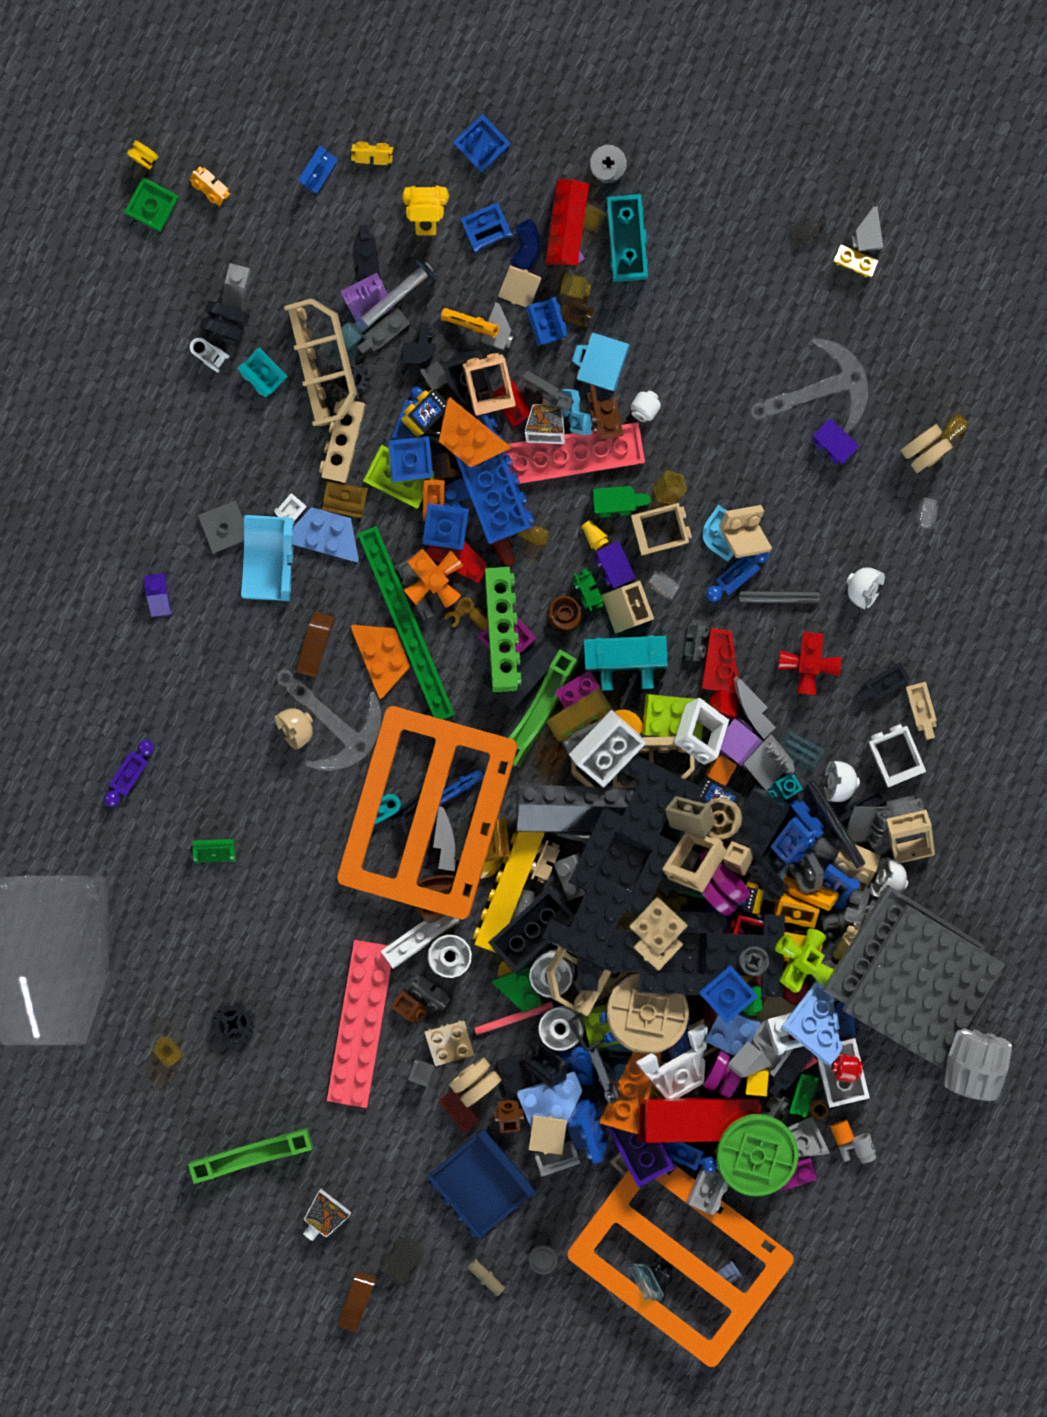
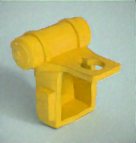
(425, 205)

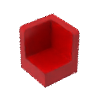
(724, 703)

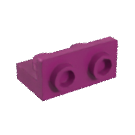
(577, 689)
(803, 1174)

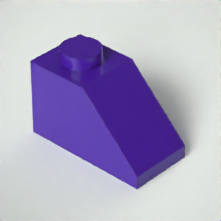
(157, 594)

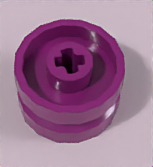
(725, 890)
(719, 1072)

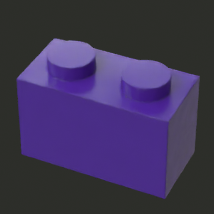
(835, 442)
(615, 565)

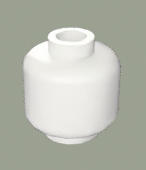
(645, 406)

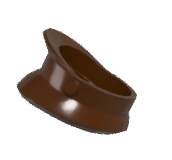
(565, 614)

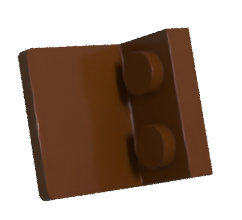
(605, 416)

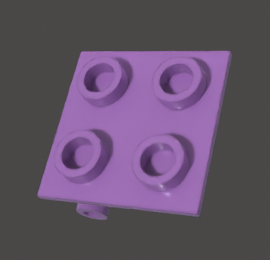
(365, 295)

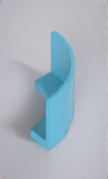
(267, 558)

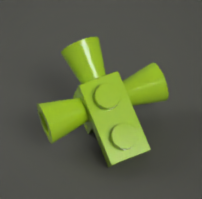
(803, 960)

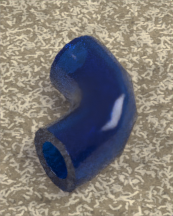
(529, 245)

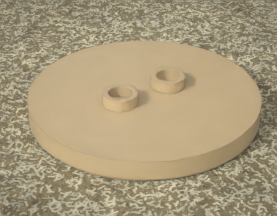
(645, 1020)

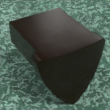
(579, 315)

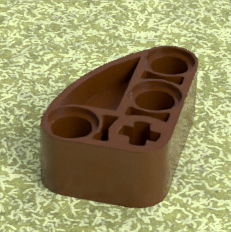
(315, 644)
(440, 884)
(357, 1301)

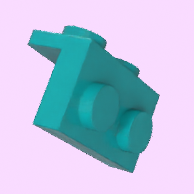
(262, 373)

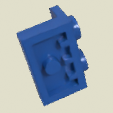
(317, 170)
(793, 841)

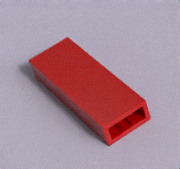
(690, 1117)

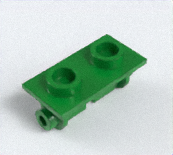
(592, 597)

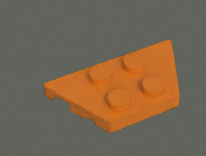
(468, 436)
(382, 655)

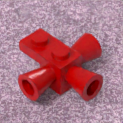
(809, 662)

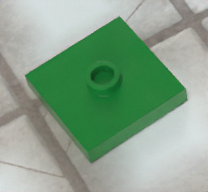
(151, 204)

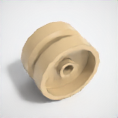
(928, 451)
(473, 1080)

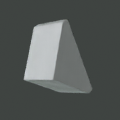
(748, 1061)

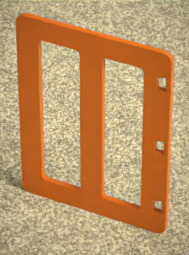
(405, 886)
(742, 1305)

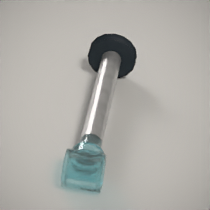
(353, 332)

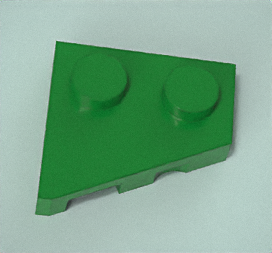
(518, 989)

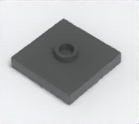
(223, 526)

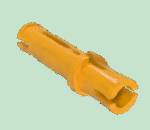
(488, 328)

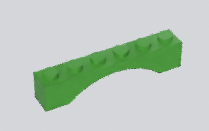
(529, 728)
(249, 1155)

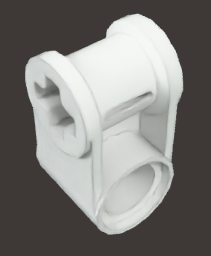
(210, 354)

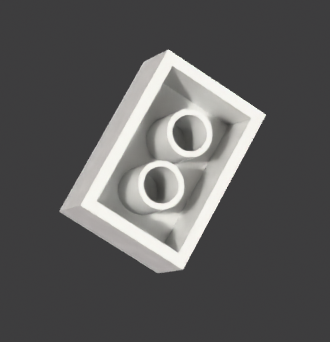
(607, 748)
(843, 1092)

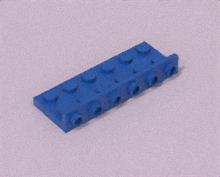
(496, 493)
(588, 1116)

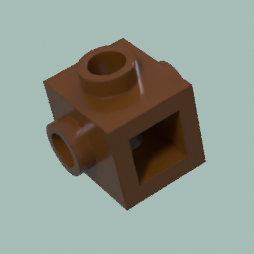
(509, 1116)

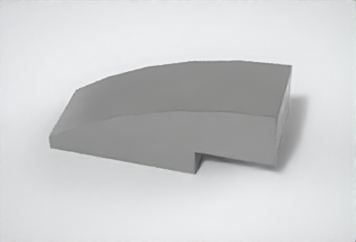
(753, 708)
(445, 840)

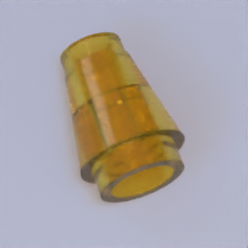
(955, 427)
(536, 535)

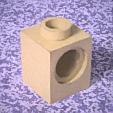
(738, 858)

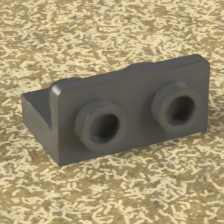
(807, 872)

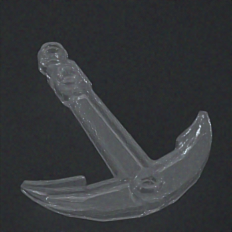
(837, 383)
(341, 729)

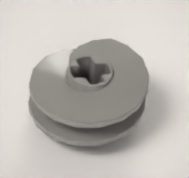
(601, 171)

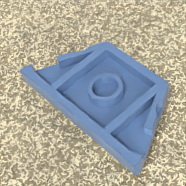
(326, 534)

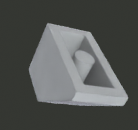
(868, 234)
(235, 286)
(503, 338)

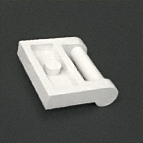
(776, 1032)

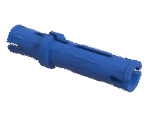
(465, 783)

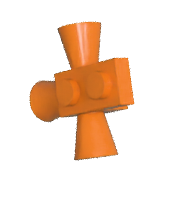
(433, 577)

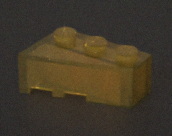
(579, 715)

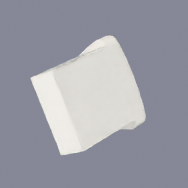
(290, 508)

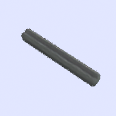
(779, 597)

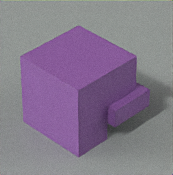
(739, 742)

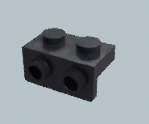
(634, 697)

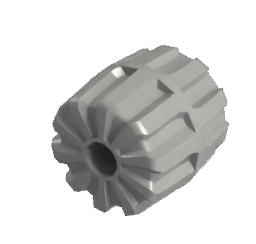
(977, 1064)

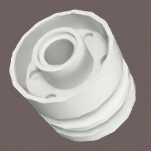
(458, 947)
(538, 974)
(549, 1028)

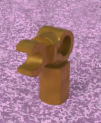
(463, 608)

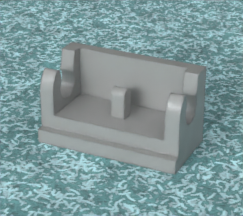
(552, 1163)

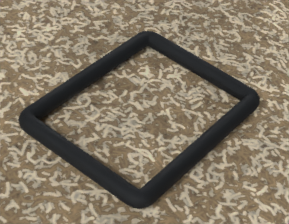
(577, 1033)

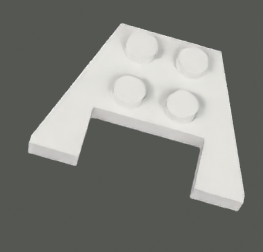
(681, 1073)

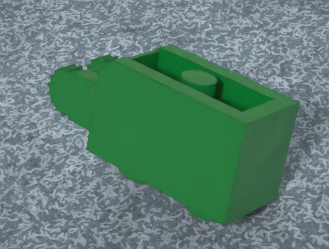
(618, 500)

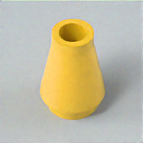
(595, 536)

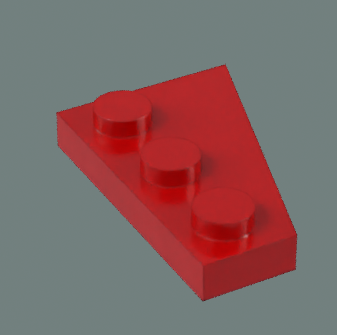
(472, 563)
(719, 662)

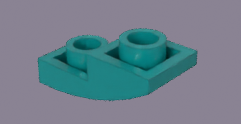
(785, 787)

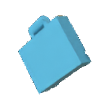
(601, 361)

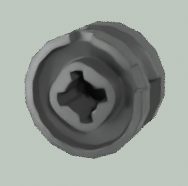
(753, 961)
(543, 1259)

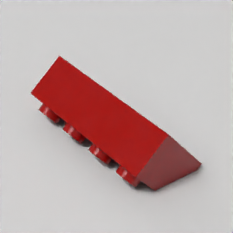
(567, 222)

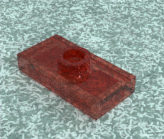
(462, 1115)

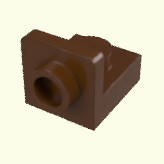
(408, 1007)

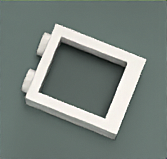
(710, 718)
(904, 775)

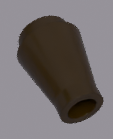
(823, 1113)

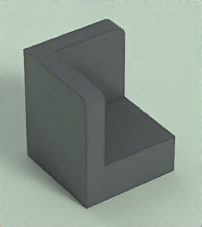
(434, 376)
(421, 1072)

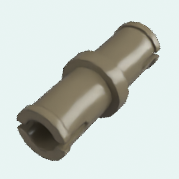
(486, 1277)

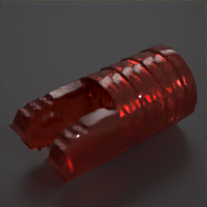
(504, 552)

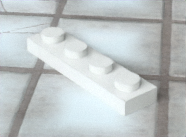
(416, 939)

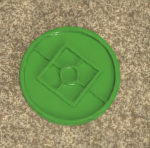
(757, 1155)

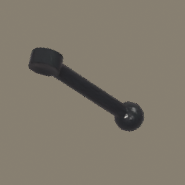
(796, 930)

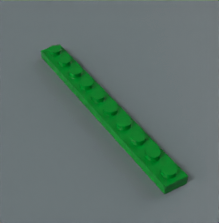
(406, 623)

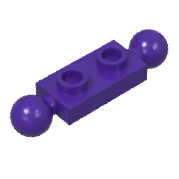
(128, 773)

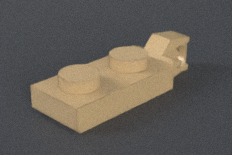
(922, 708)

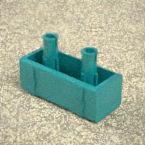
(627, 238)
(625, 654)

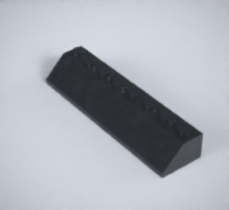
(570, 808)

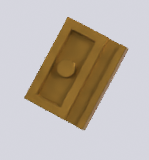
(344, 499)
(500, 841)

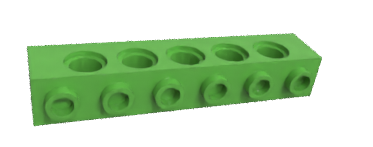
(502, 681)

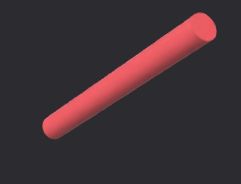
(513, 1018)

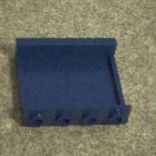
(480, 1183)

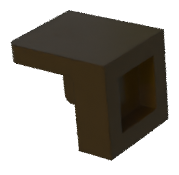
(443, 468)

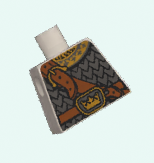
(545, 424)
(324, 1215)

